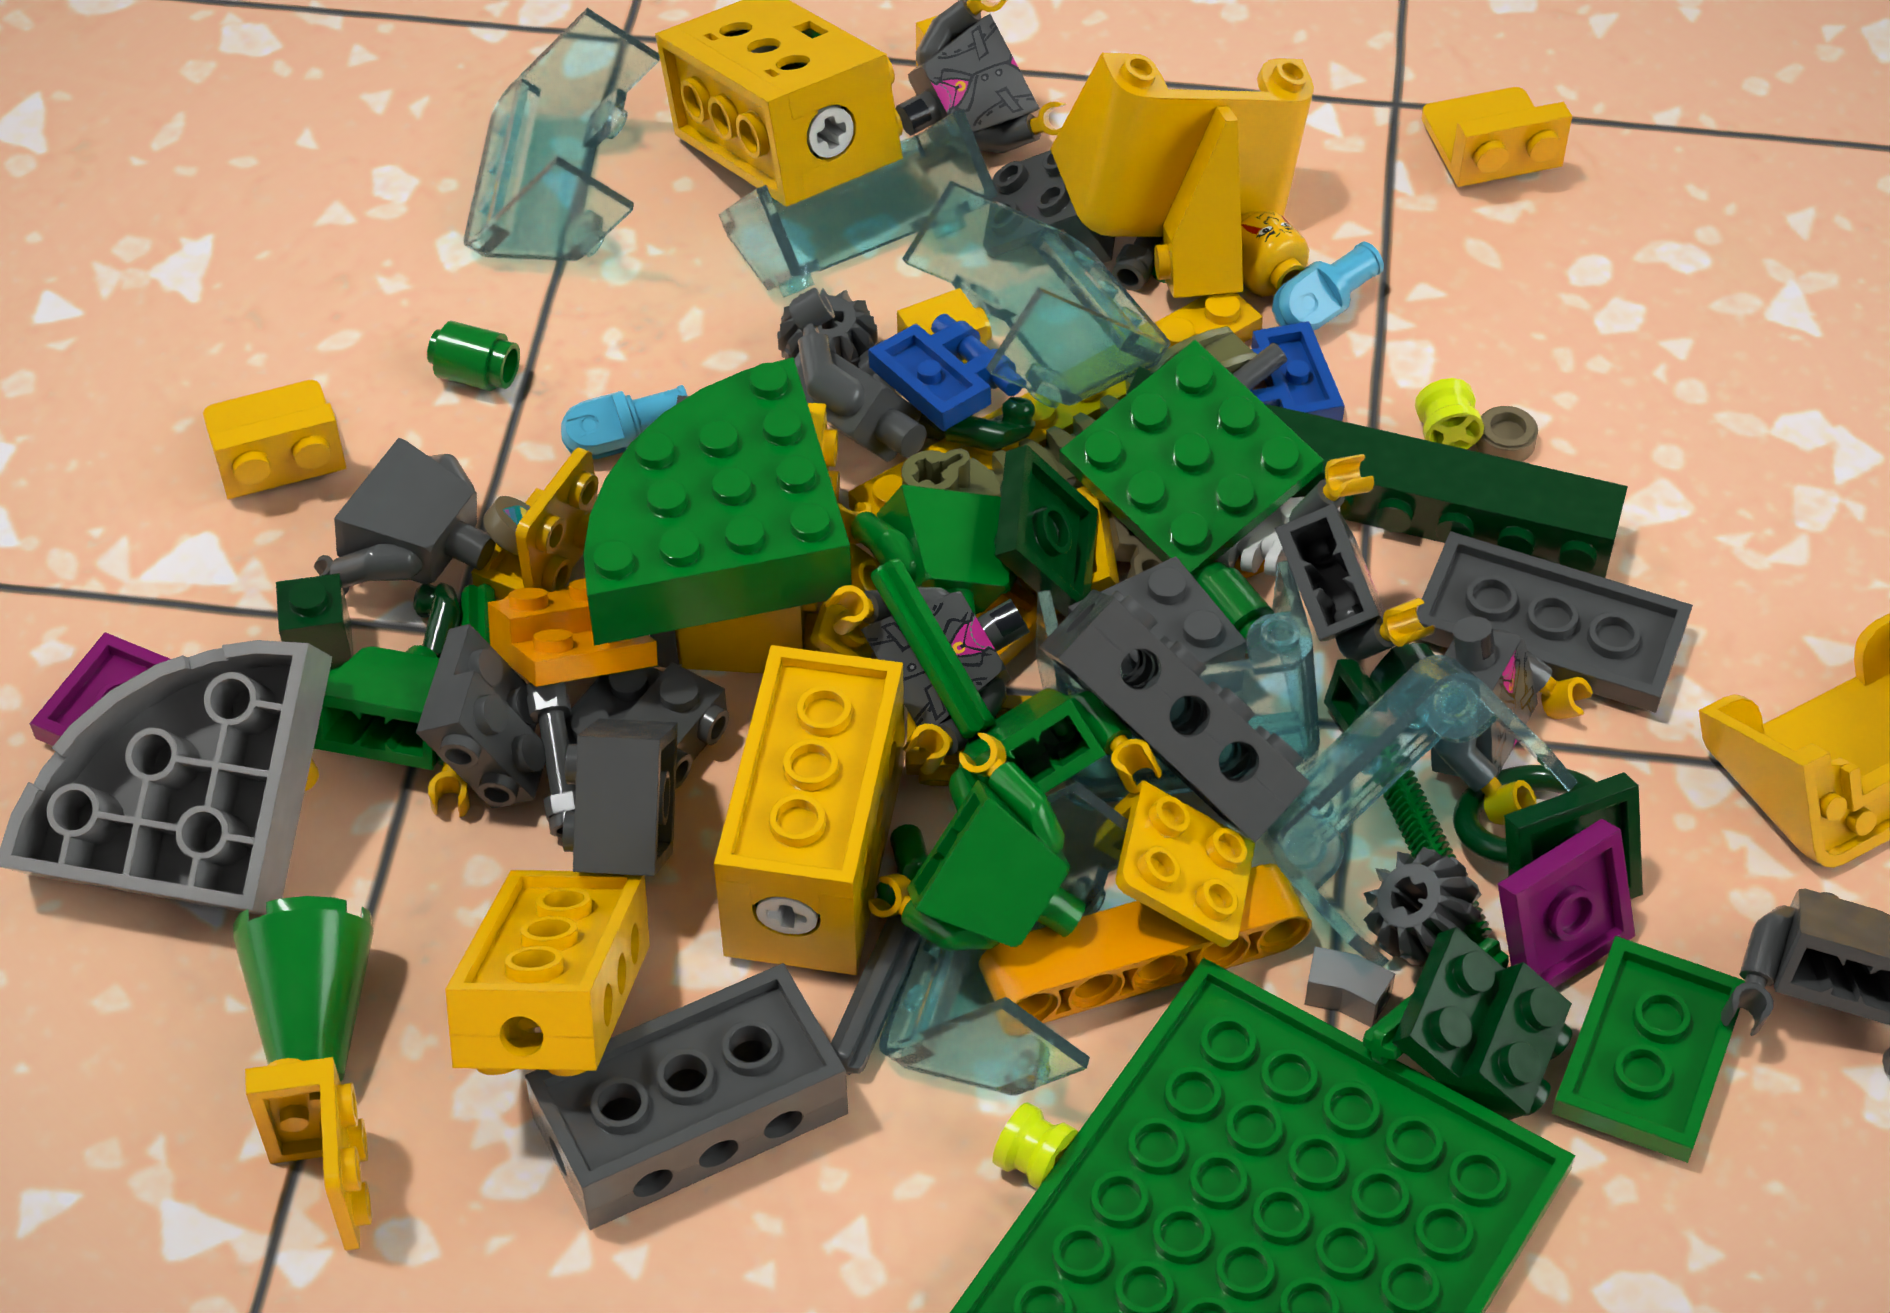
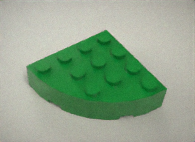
(716, 513)

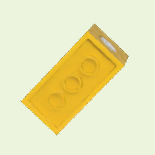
(780, 97)
(811, 810)

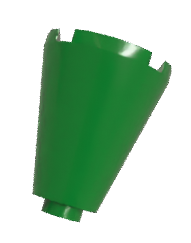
(305, 975)

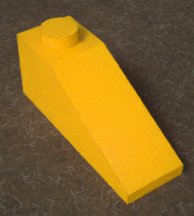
(1204, 222)

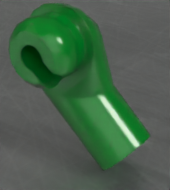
(909, 855)

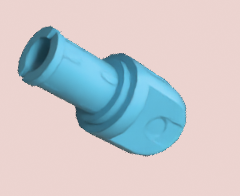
(1325, 289)
(613, 421)

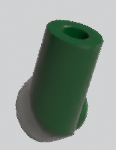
(997, 432)
(443, 610)

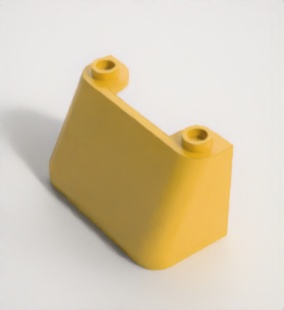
(1136, 138)
(1823, 763)

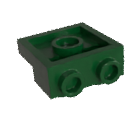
(1484, 1026)

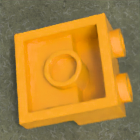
(552, 640)

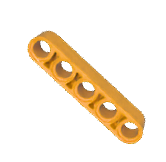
(1137, 951)

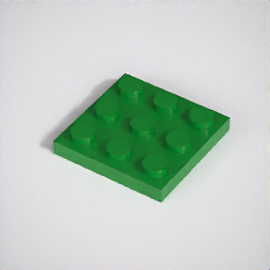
(1191, 460)

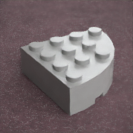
(181, 780)

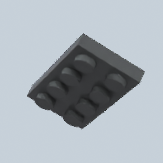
(1569, 618)

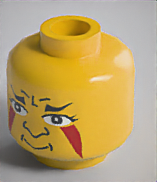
(1270, 252)

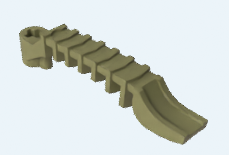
(960, 473)

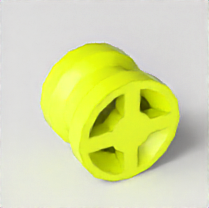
(1449, 413)
(1032, 1144)

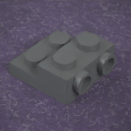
(661, 697)
(482, 721)

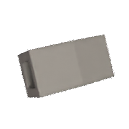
(1348, 985)

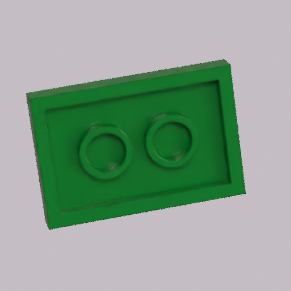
(1648, 1050)

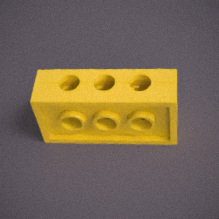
(550, 957)

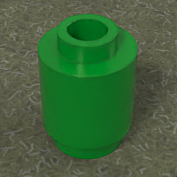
(473, 356)
(1233, 595)

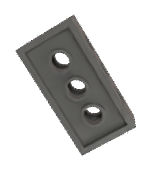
(1261, 770)
(690, 1096)

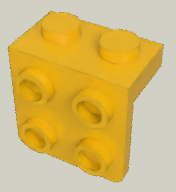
(1497, 135)
(274, 438)
(549, 534)
(1184, 864)
(312, 1115)

